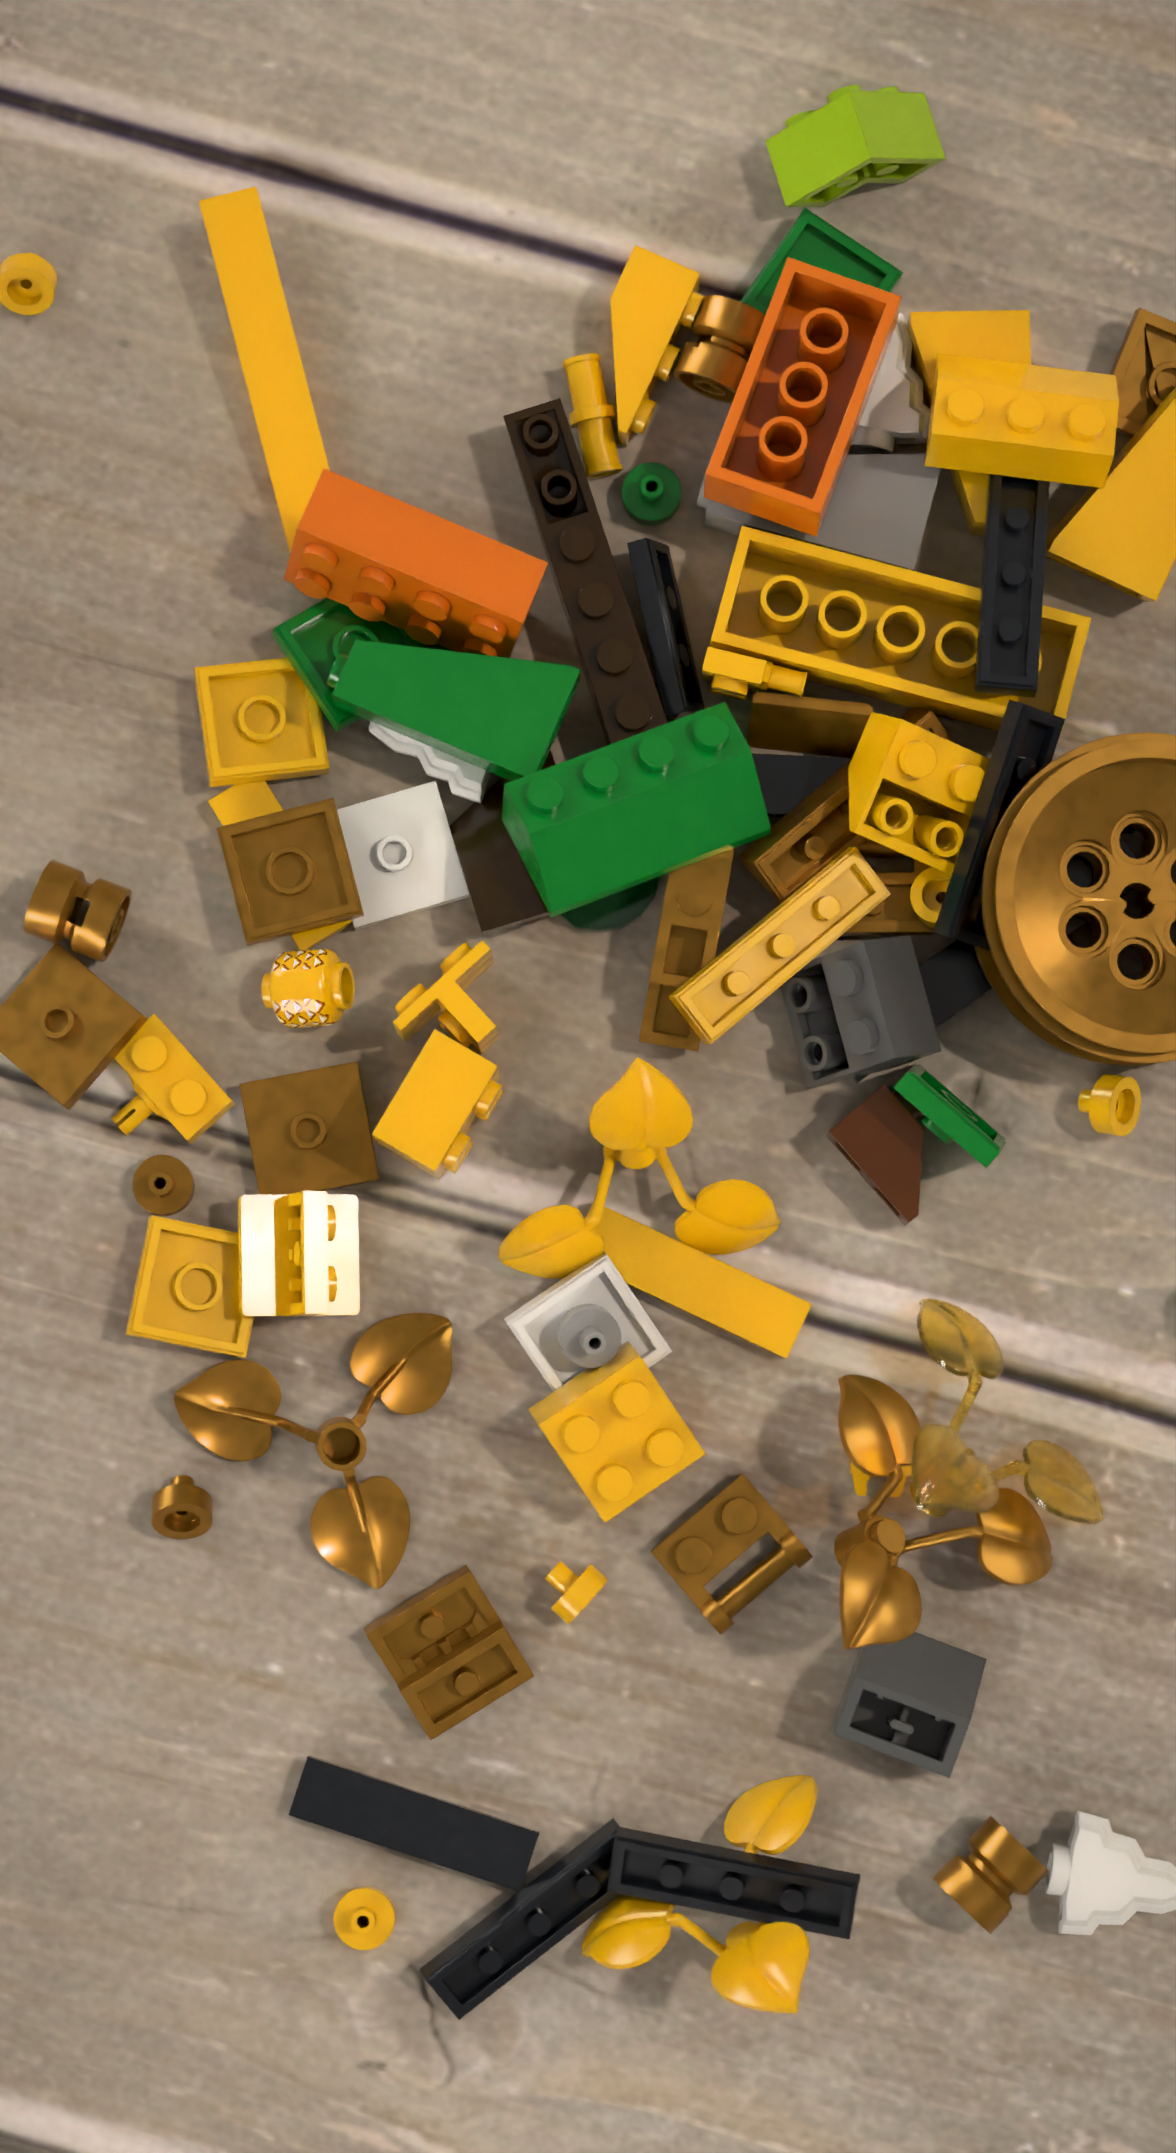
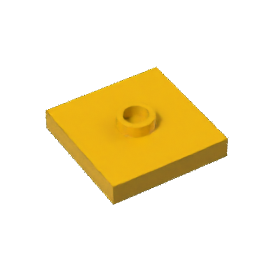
(259, 723)
(189, 1289)

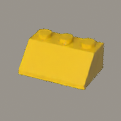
(1022, 420)

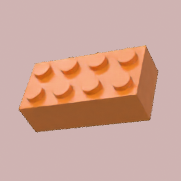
(801, 396)
(412, 569)

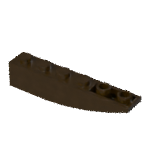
(584, 572)

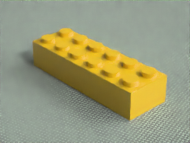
(879, 629)

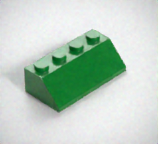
(636, 809)

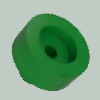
(647, 506)

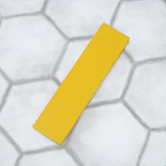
(779, 945)
(702, 1284)

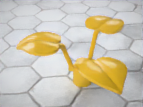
(636, 1126)
(760, 1961)

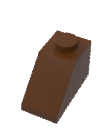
(885, 1149)

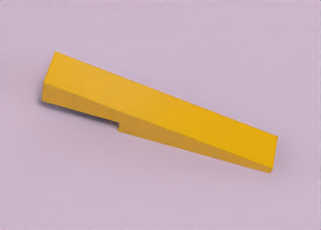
(266, 350)

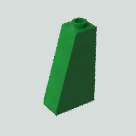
(464, 704)

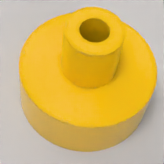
(27, 283)
(928, 894)
(1112, 1104)
(575, 1590)
(364, 1902)

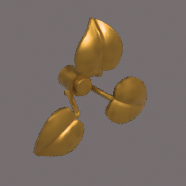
(356, 1526)
(876, 1596)

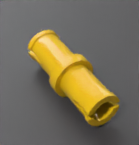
(592, 415)

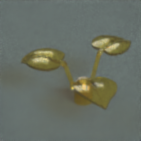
(948, 1472)

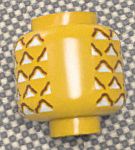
(308, 988)

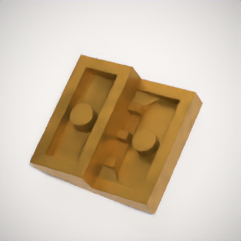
(448, 1652)

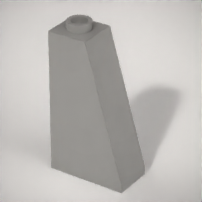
(873, 512)

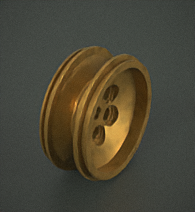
(1047, 983)

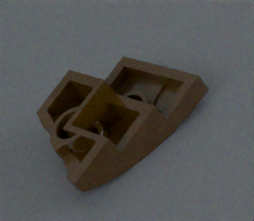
(492, 866)

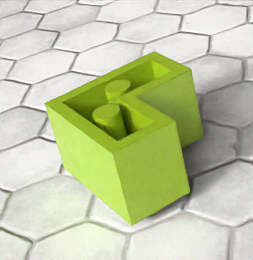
(853, 143)

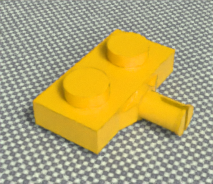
(737, 674)
(168, 1084)

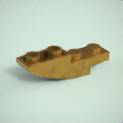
(684, 945)

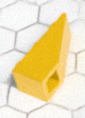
(646, 317)

